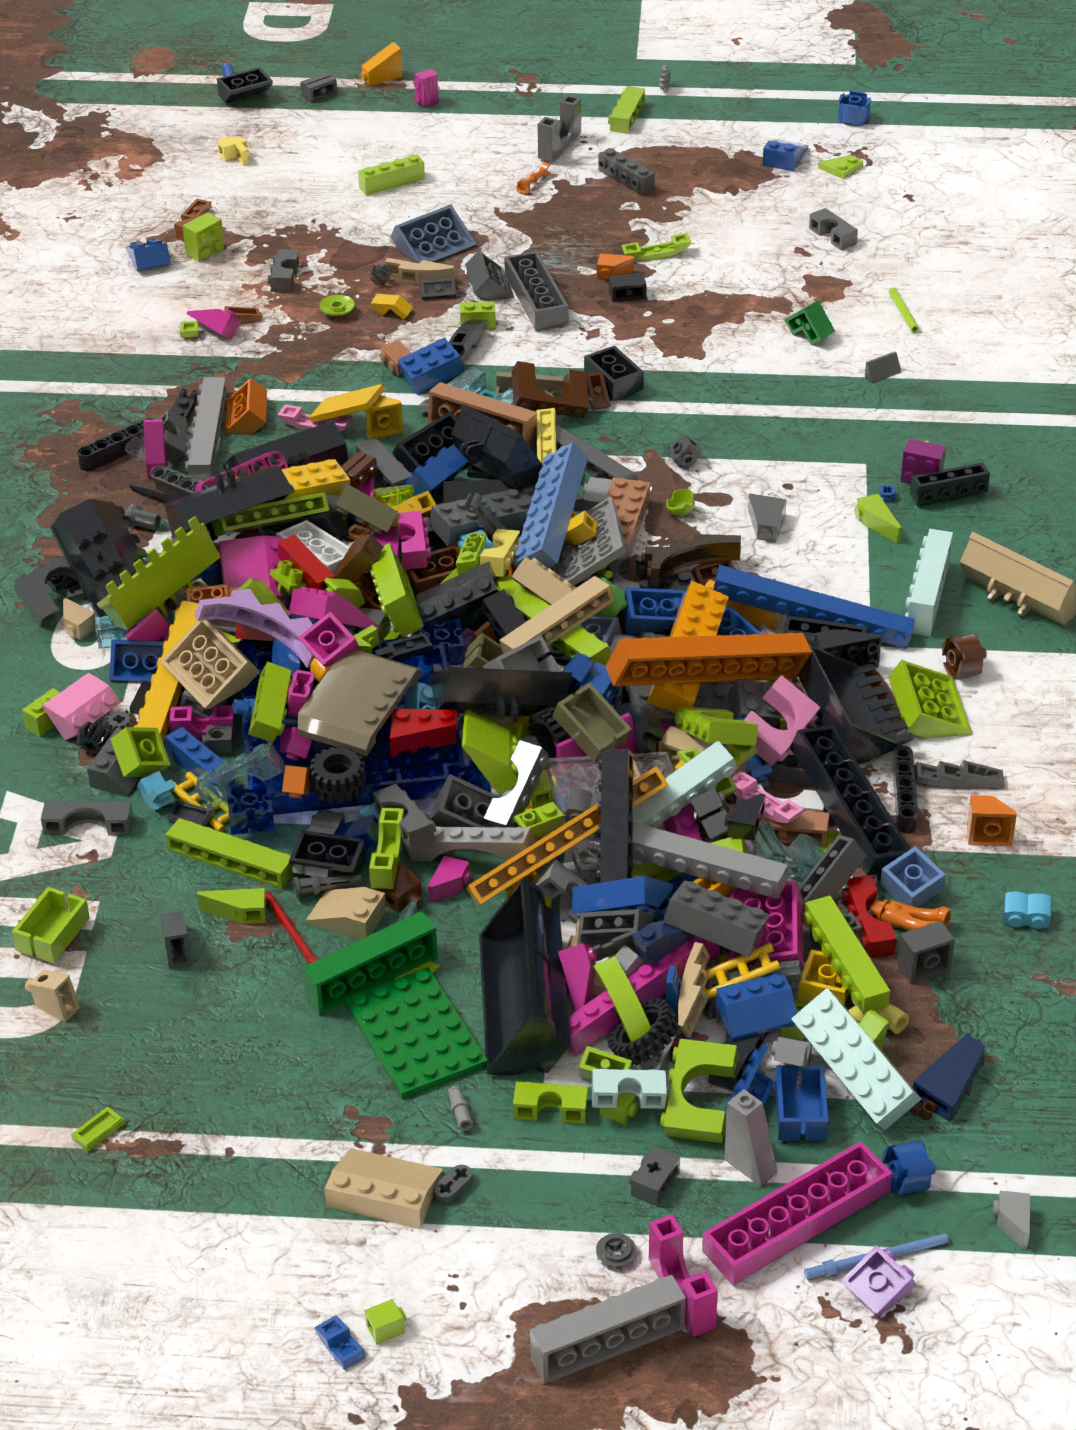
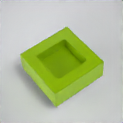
(189, 329)

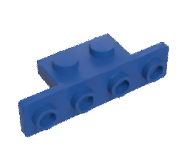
(754, 1081)

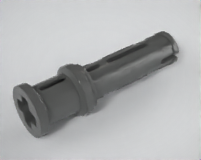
(314, 882)

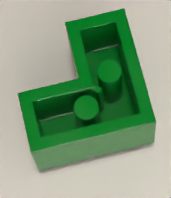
(812, 321)

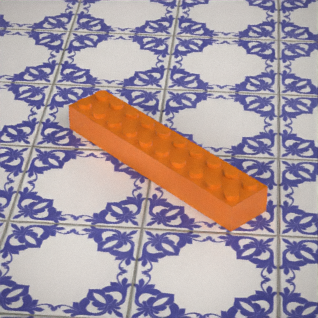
(707, 659)

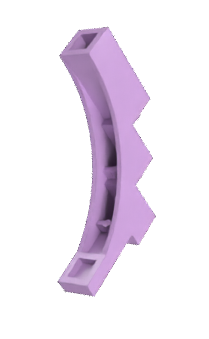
(270, 618)

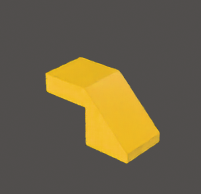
(384, 302)

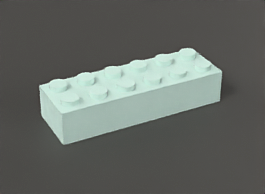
(929, 580)
(856, 1059)

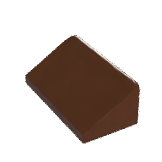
(708, 571)

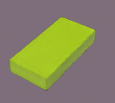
(97, 1129)

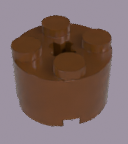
(963, 655)

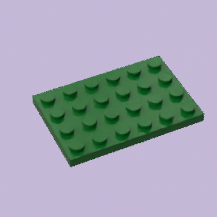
(415, 1032)

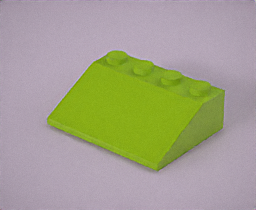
(928, 701)
(491, 750)

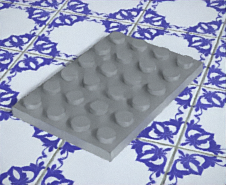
(584, 559)

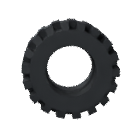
(338, 774)

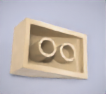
(349, 911)

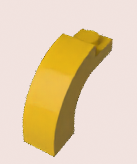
(580, 528)

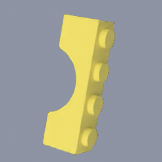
(503, 554)

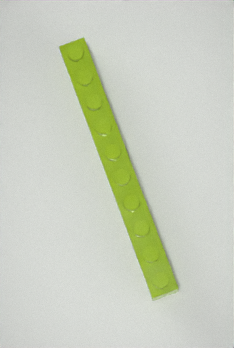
(571, 643)

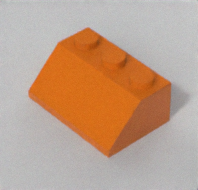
(246, 409)

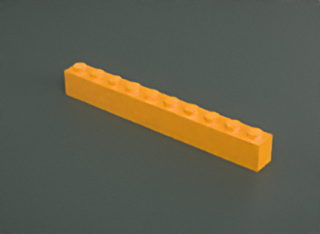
(556, 843)

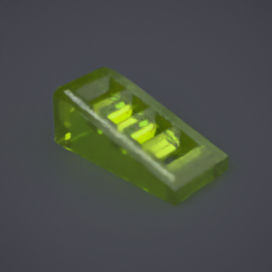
(382, 494)

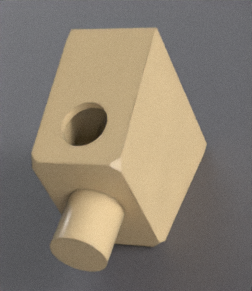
(53, 994)

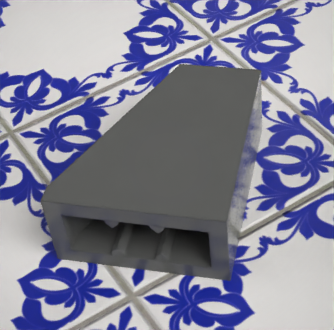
(766, 515)
(176, 939)

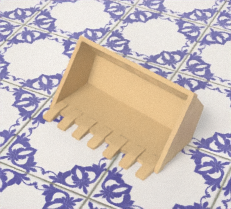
(1019, 580)

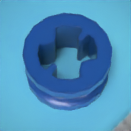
(887, 493)

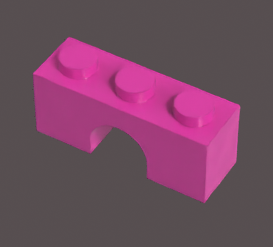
(184, 717)

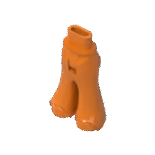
(907, 916)

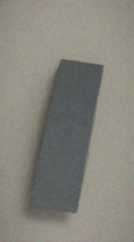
(966, 776)

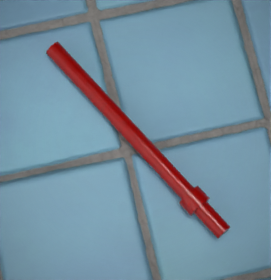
(289, 927)

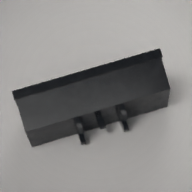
(97, 547)
(852, 704)

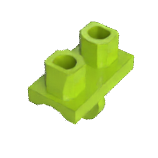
(287, 578)

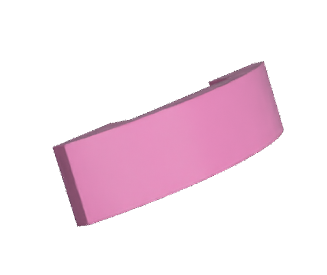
(293, 416)
(774, 808)

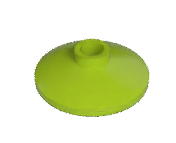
(337, 305)

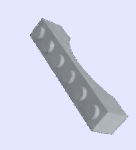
(497, 841)

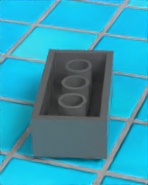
(716, 918)

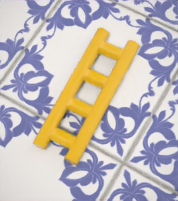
(179, 790)
(740, 962)

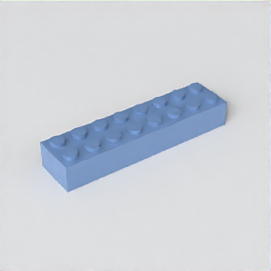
(552, 506)

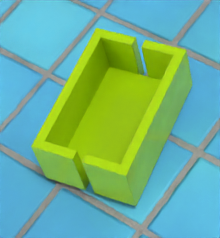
(49, 926)

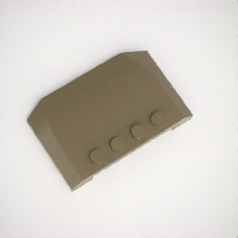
(355, 700)

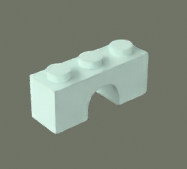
(646, 1084)

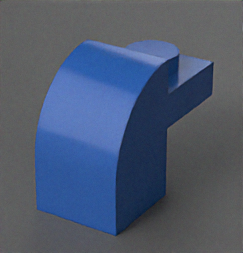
(757, 771)

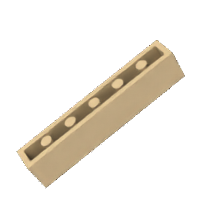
(562, 615)

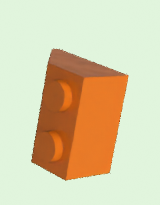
(990, 821)

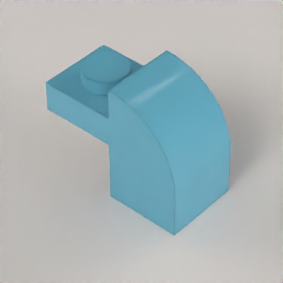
(156, 791)

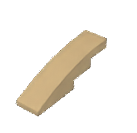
(692, 997)

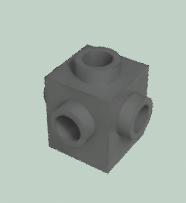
(685, 451)

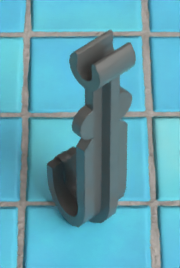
(484, 514)

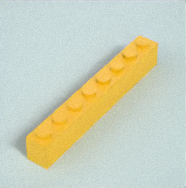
(165, 688)

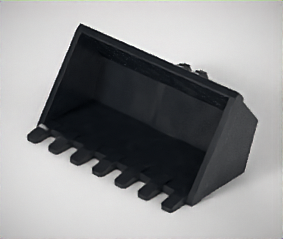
(299, 449)

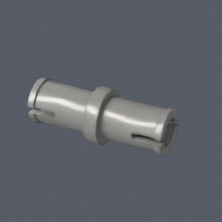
(460, 1108)

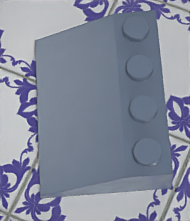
(432, 236)

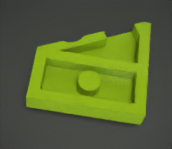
(841, 166)

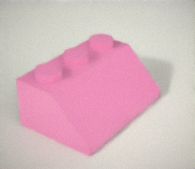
(80, 703)

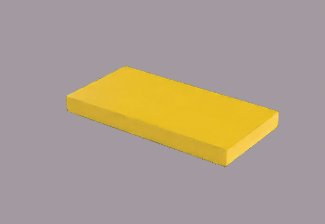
(347, 403)

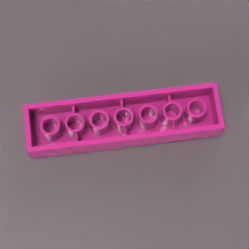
(796, 1212)

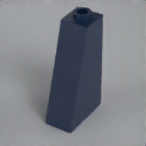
(951, 1076)

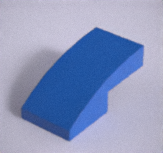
(339, 1342)

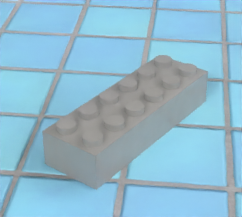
(607, 1329)

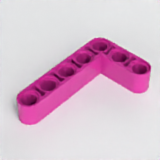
(247, 467)

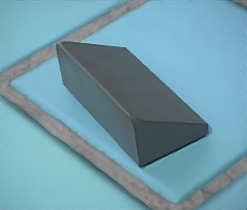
(882, 367)

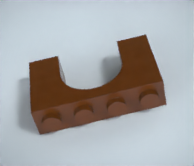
(529, 395)

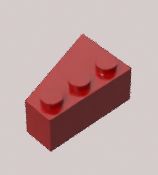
(422, 728)

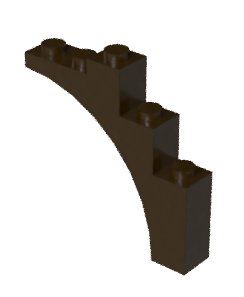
(680, 554)

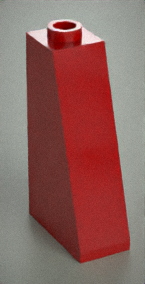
(303, 559)

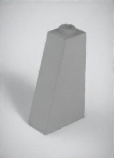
(748, 1139)

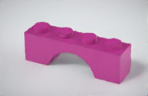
(416, 548)

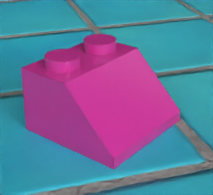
(328, 640)

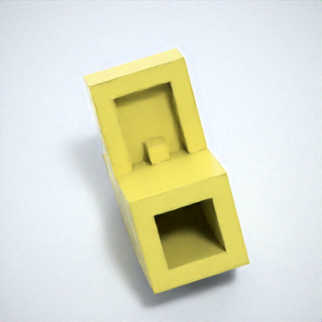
(233, 148)

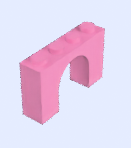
(796, 710)

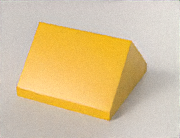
(384, 418)

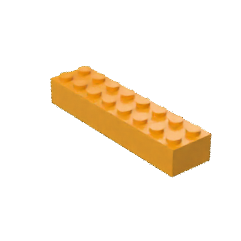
(697, 616)

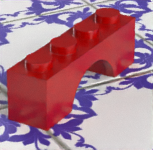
(876, 935)

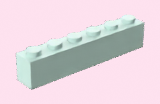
(685, 784)

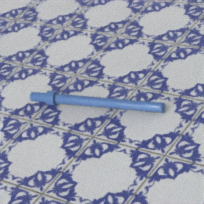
(831, 1267)

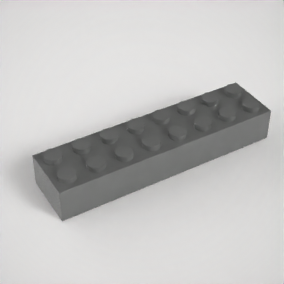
(509, 506)

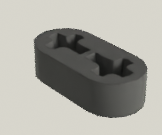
(450, 1181)

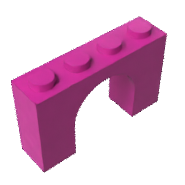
(668, 1259)

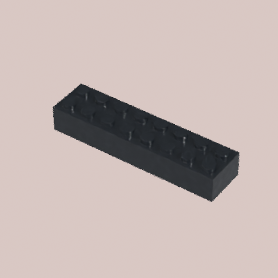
(848, 796)

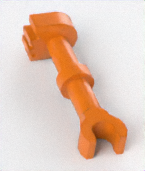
(523, 184)

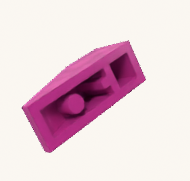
(218, 320)
(154, 445)
(579, 972)

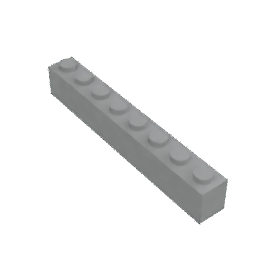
(206, 428)
(709, 861)

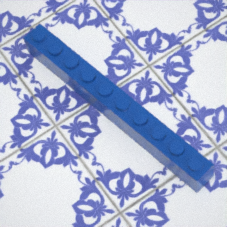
(805, 603)

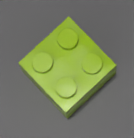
(203, 237)
(140, 751)

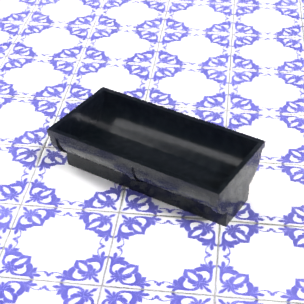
(523, 985)

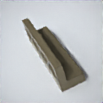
(548, 384)

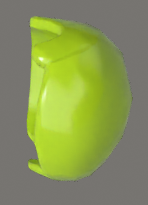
(681, 502)

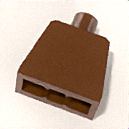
(406, 888)

